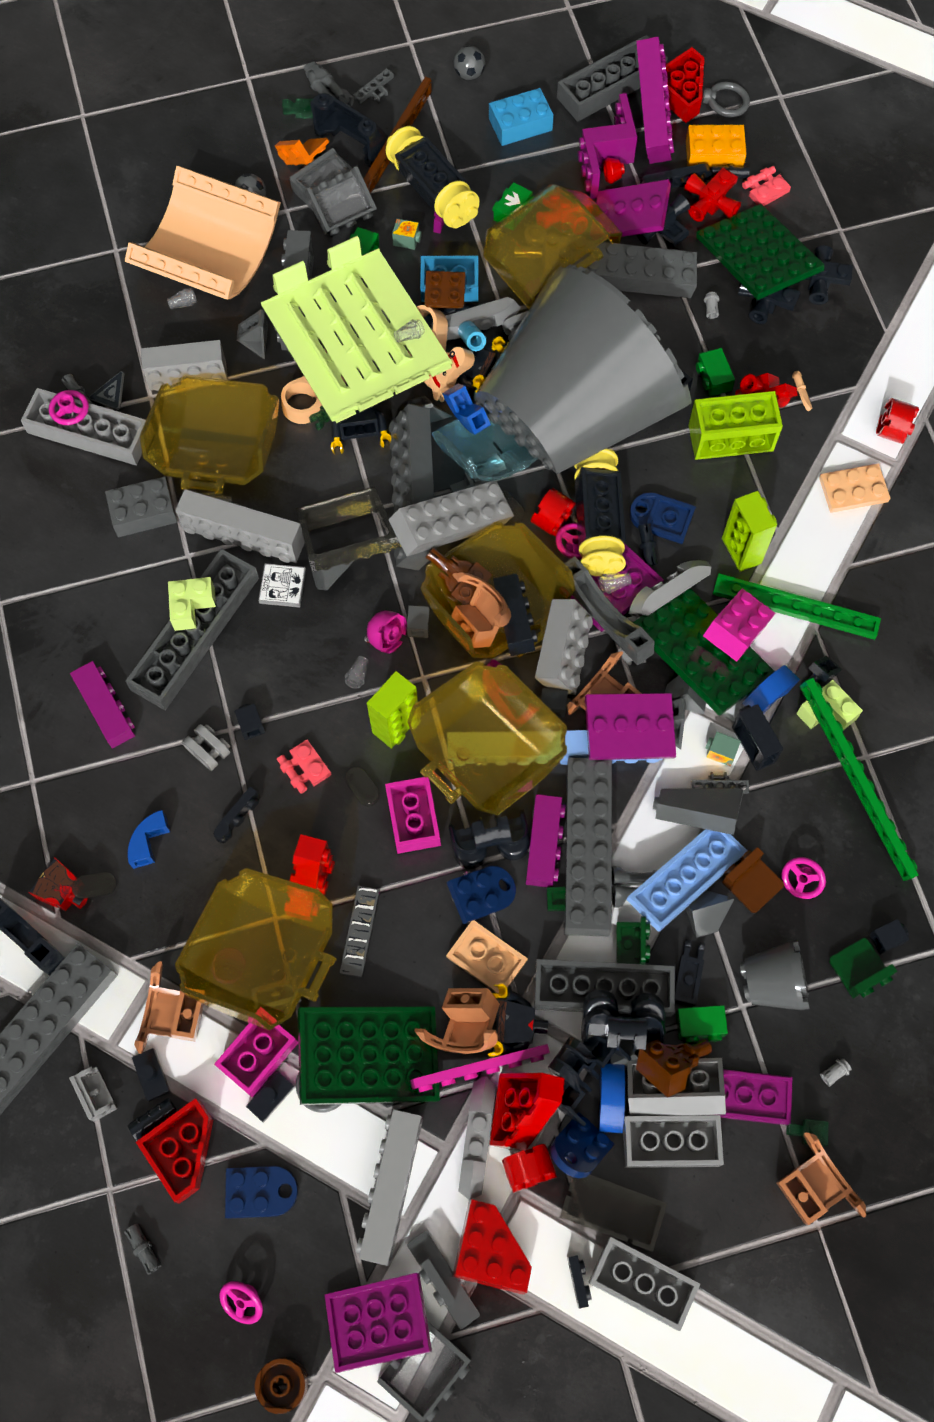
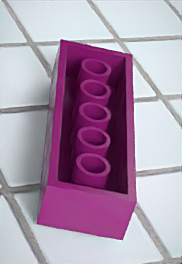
(655, 100)

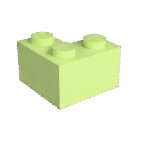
(186, 597)
(843, 707)

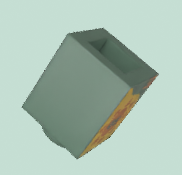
(406, 234)
(722, 748)

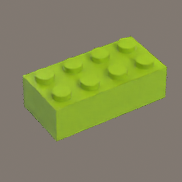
(749, 530)
(391, 709)

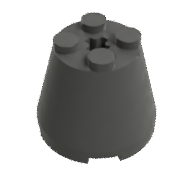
(776, 977)

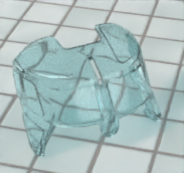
(479, 455)

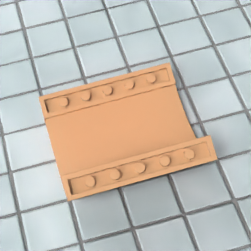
(209, 235)

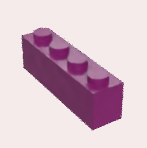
(102, 704)
(544, 840)

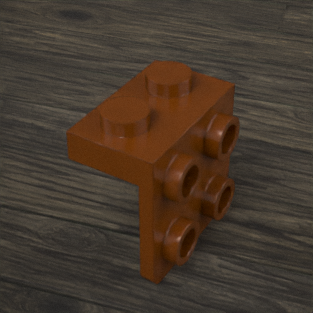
(445, 289)
(752, 881)

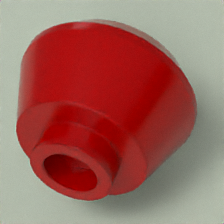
(613, 169)

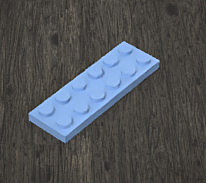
(685, 877)

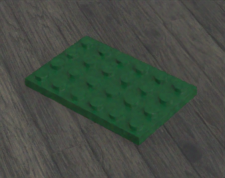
(760, 251)
(708, 670)
(364, 1054)

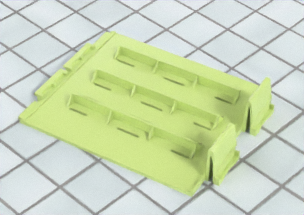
(325, 369)

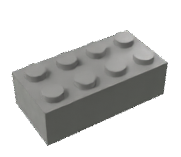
(172, 362)
(564, 645)
(702, 1094)
(672, 1141)
(644, 1283)

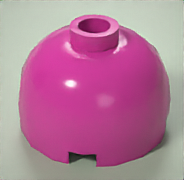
(386, 630)

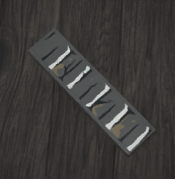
(359, 932)

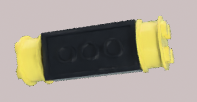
(432, 176)
(600, 514)

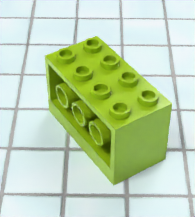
(735, 425)

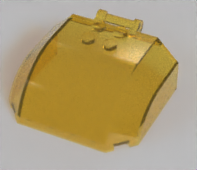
(544, 234)
(210, 431)
(502, 553)
(487, 737)
(257, 948)

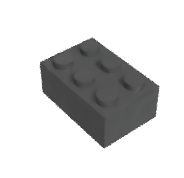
(141, 506)

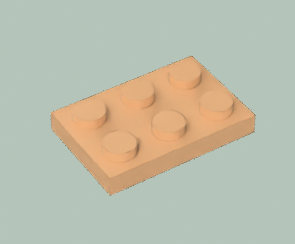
(854, 488)
(486, 957)

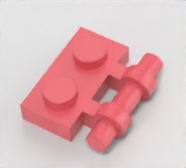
(770, 190)
(310, 764)

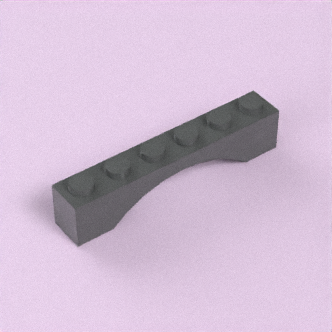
(626, 634)

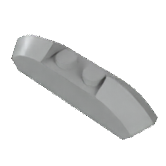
(482, 316)
(685, 577)
(477, 1138)

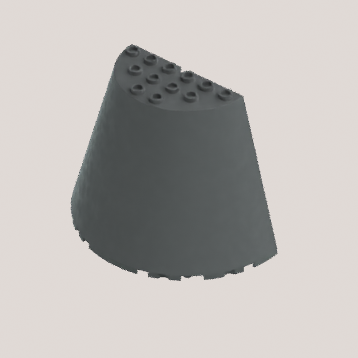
(581, 373)

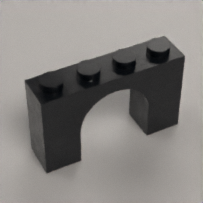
(34, 945)

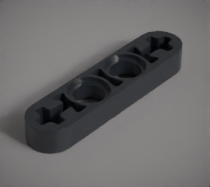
(675, 176)

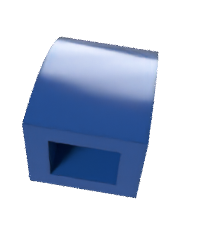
(470, 415)
(772, 688)
(139, 846)
(612, 1098)

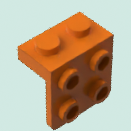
(295, 153)

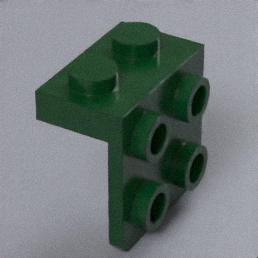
(631, 942)
(861, 968)

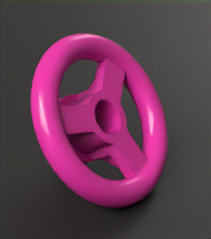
(68, 405)
(570, 549)
(809, 869)
(243, 1297)

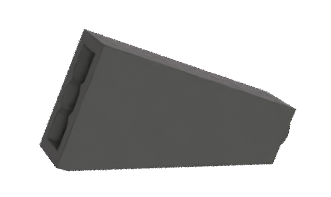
(700, 807)

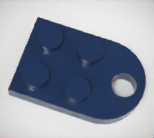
(667, 516)
(480, 894)
(582, 1146)
(255, 1192)

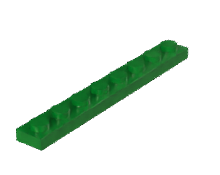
(801, 607)

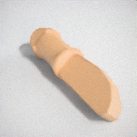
(801, 388)

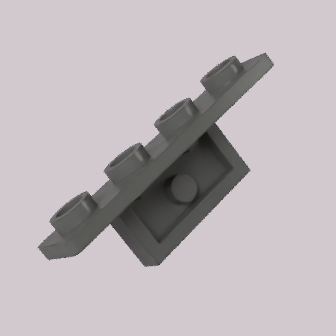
(438, 1273)

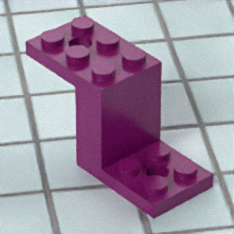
(610, 141)

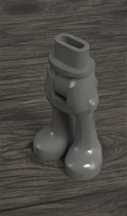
(321, 80)
(620, 877)

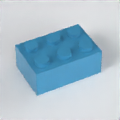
(520, 116)
(465, 264)

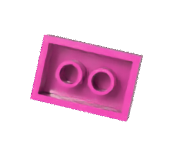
(739, 624)
(413, 815)
(255, 1056)

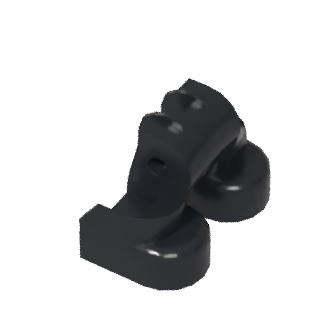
(471, 843)
(644, 1021)
(571, 1061)

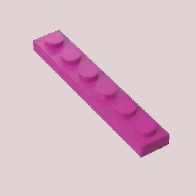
(470, 1071)

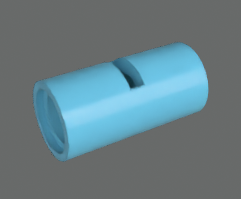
(472, 336)

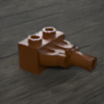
(459, 592)
(669, 1064)

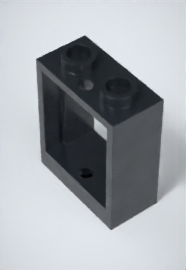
(757, 737)

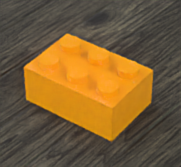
(716, 145)

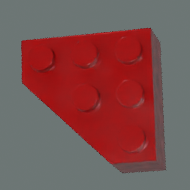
(686, 84)
(312, 863)
(524, 1108)
(179, 1149)
(490, 1252)

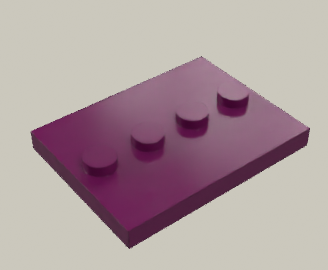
(636, 207)
(641, 576)
(630, 726)
(377, 1323)

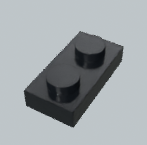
(581, 1292)

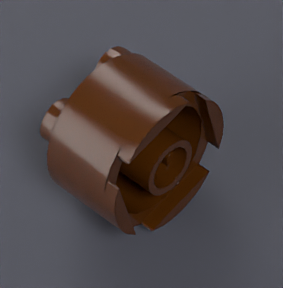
(270, 1395)

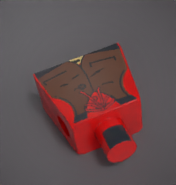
(56, 887)

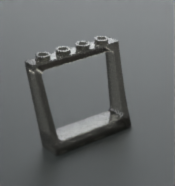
(339, 510)

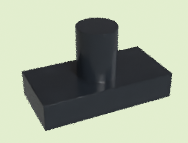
(824, 670)
(151, 1074)
(270, 1096)

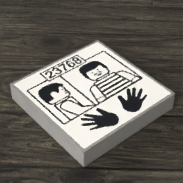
(282, 585)

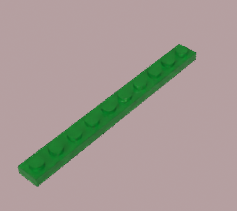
(864, 787)

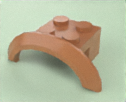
(483, 614)
(602, 684)
(168, 1013)
(470, 1023)
(817, 1185)

